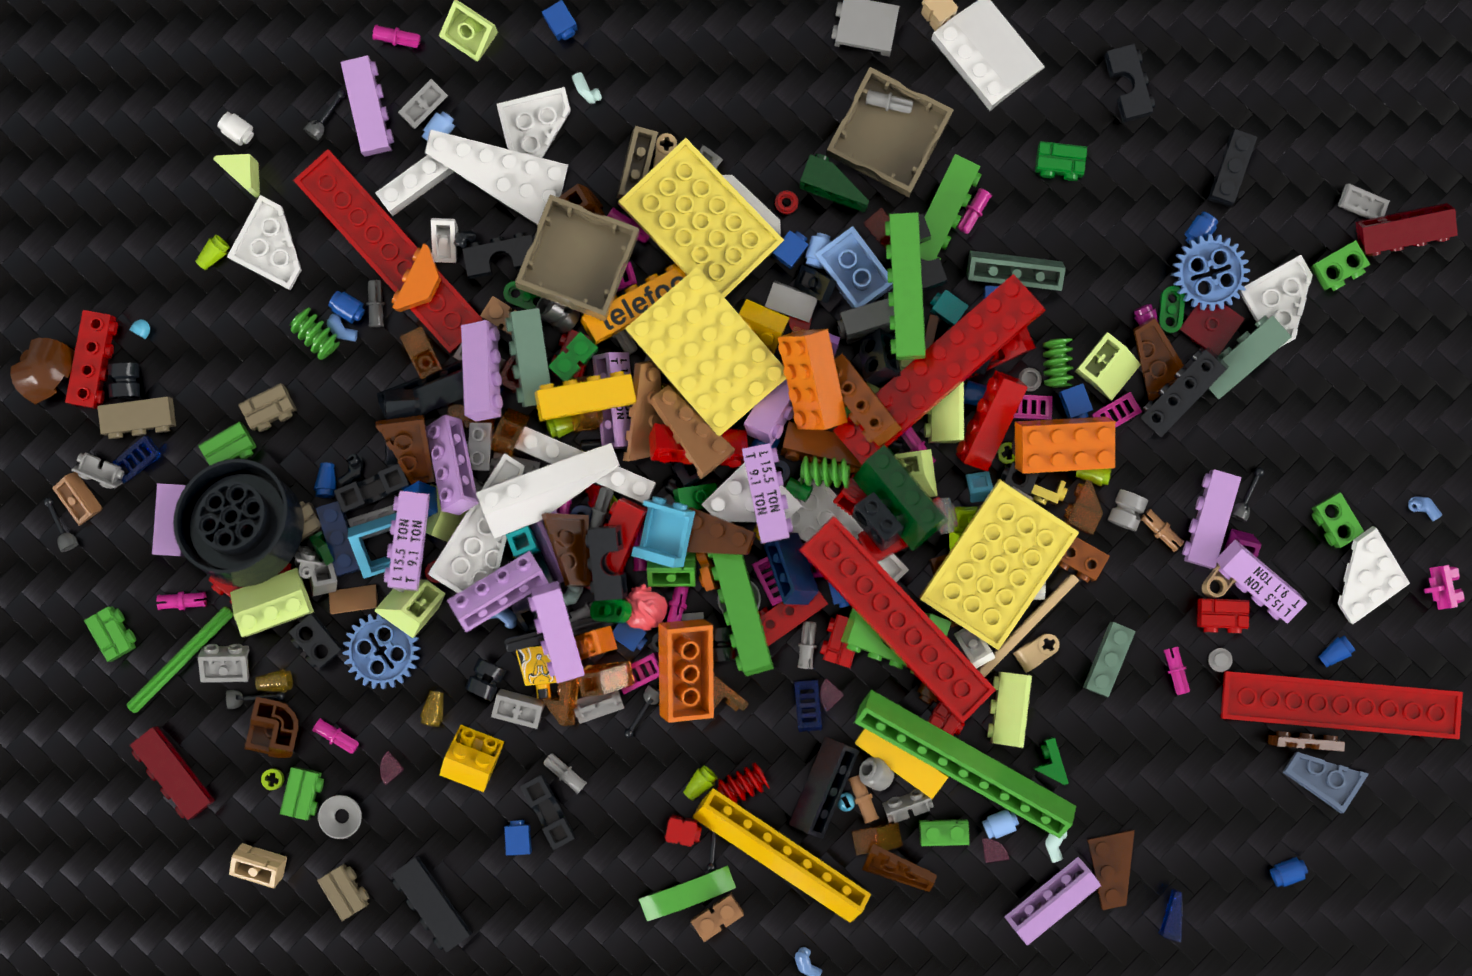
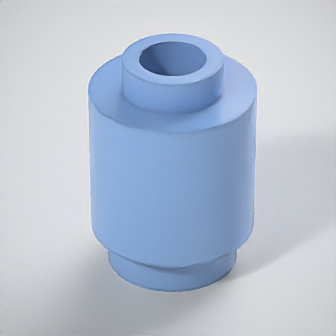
(439, 122)
(816, 243)
(1000, 824)

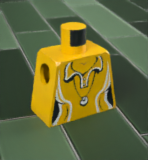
(535, 670)

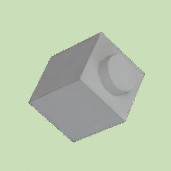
(323, 580)

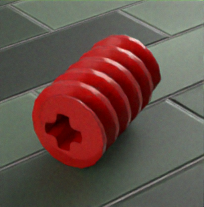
(743, 784)

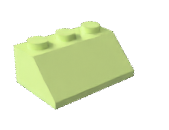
(947, 419)
(270, 603)
(1009, 709)

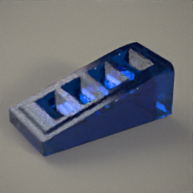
(136, 447)
(809, 726)
(1172, 921)

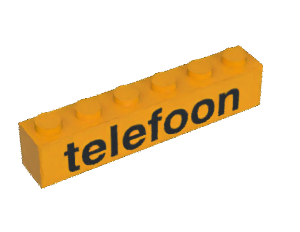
(632, 304)

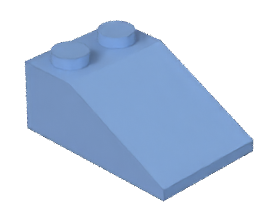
(855, 269)

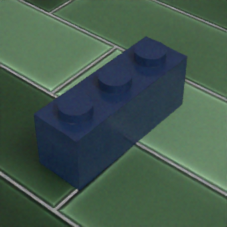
(335, 530)
(791, 570)

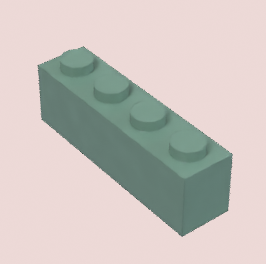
(1030, 271)
(529, 353)
(1249, 353)

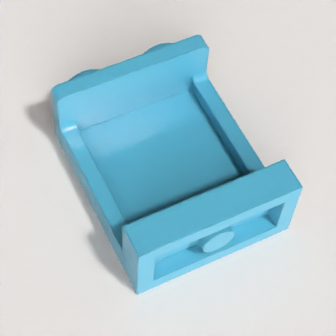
(665, 533)

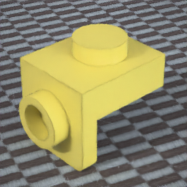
(1044, 495)

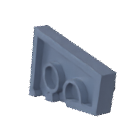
(1327, 781)

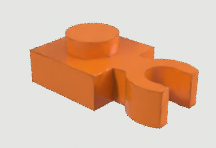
(706, 577)

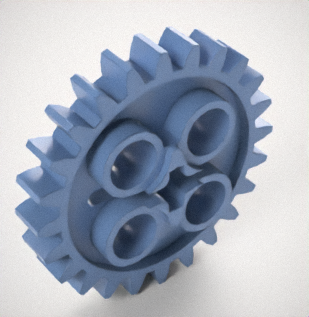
(1216, 291)
(364, 663)

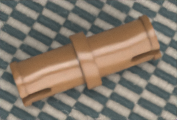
(1162, 530)
(863, 799)

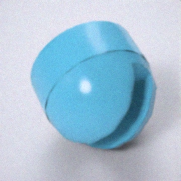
(140, 328)
(841, 805)

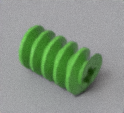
(313, 334)
(1057, 363)
(825, 471)

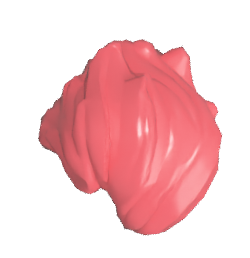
(647, 608)

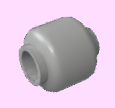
(876, 774)

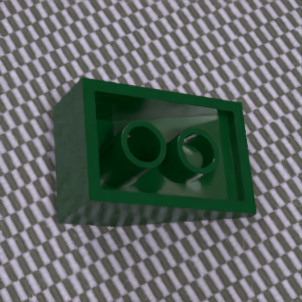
(827, 181)

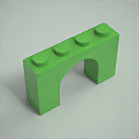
(861, 636)

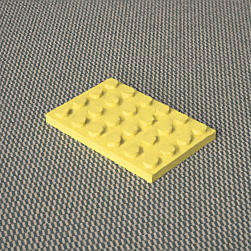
(700, 218)
(707, 351)
(998, 564)

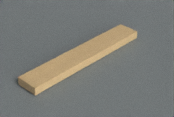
(1029, 623)

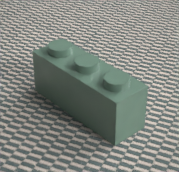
(1109, 659)

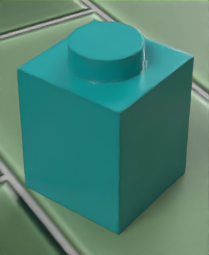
(948, 307)
(523, 541)

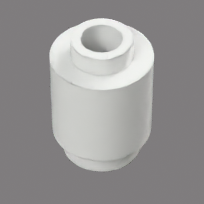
(236, 128)

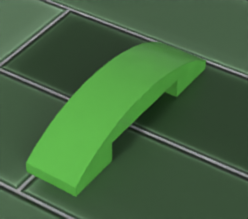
(687, 893)

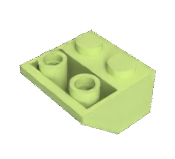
(1108, 366)
(921, 468)
(410, 608)

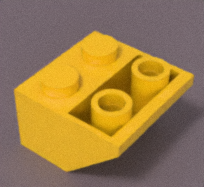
(764, 322)
(471, 758)

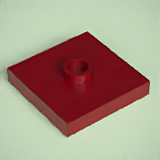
(1211, 328)

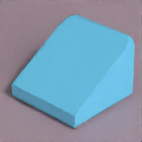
(979, 486)

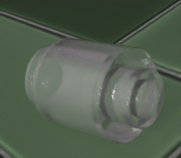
(949, 510)

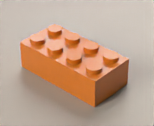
(812, 379)
(1064, 444)
(686, 670)

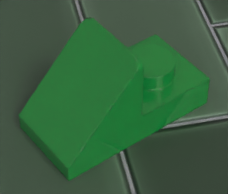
(1055, 767)

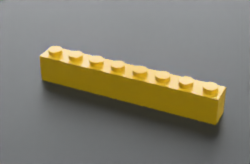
(782, 855)

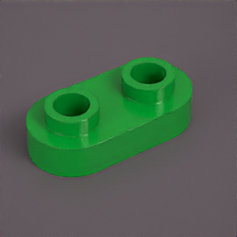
(524, 301)
(1171, 310)
(611, 611)

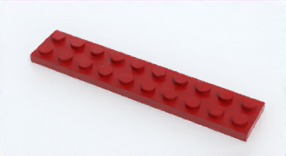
(382, 244)
(949, 361)
(897, 619)
(1341, 705)

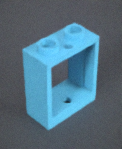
(368, 567)

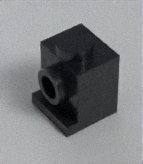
(681, 472)

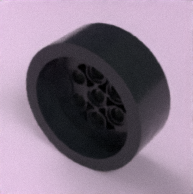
(275, 526)

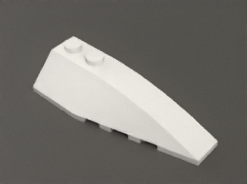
(542, 491)

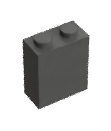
(863, 320)

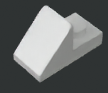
(443, 240)
(974, 648)

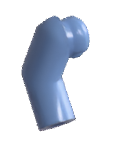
(336, 326)
(1424, 504)
(508, 617)
(804, 964)

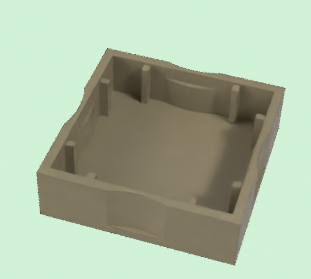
(889, 143)
(577, 258)

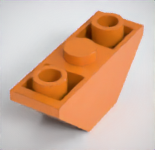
(419, 282)
(595, 642)

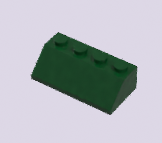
(901, 495)

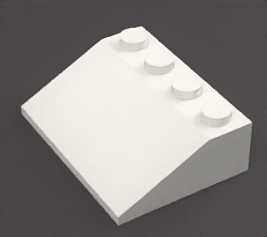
(987, 52)

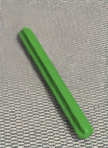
(180, 659)

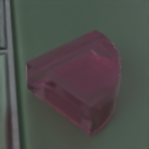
(829, 695)
(389, 768)
(994, 851)

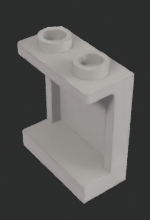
(866, 25)

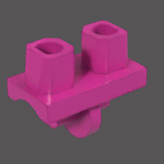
(1442, 587)

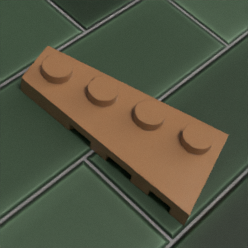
(642, 413)
(691, 431)

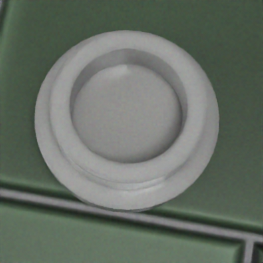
(1030, 378)
(1220, 659)

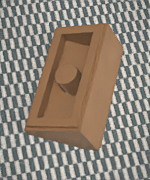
(77, 498)
(353, 599)

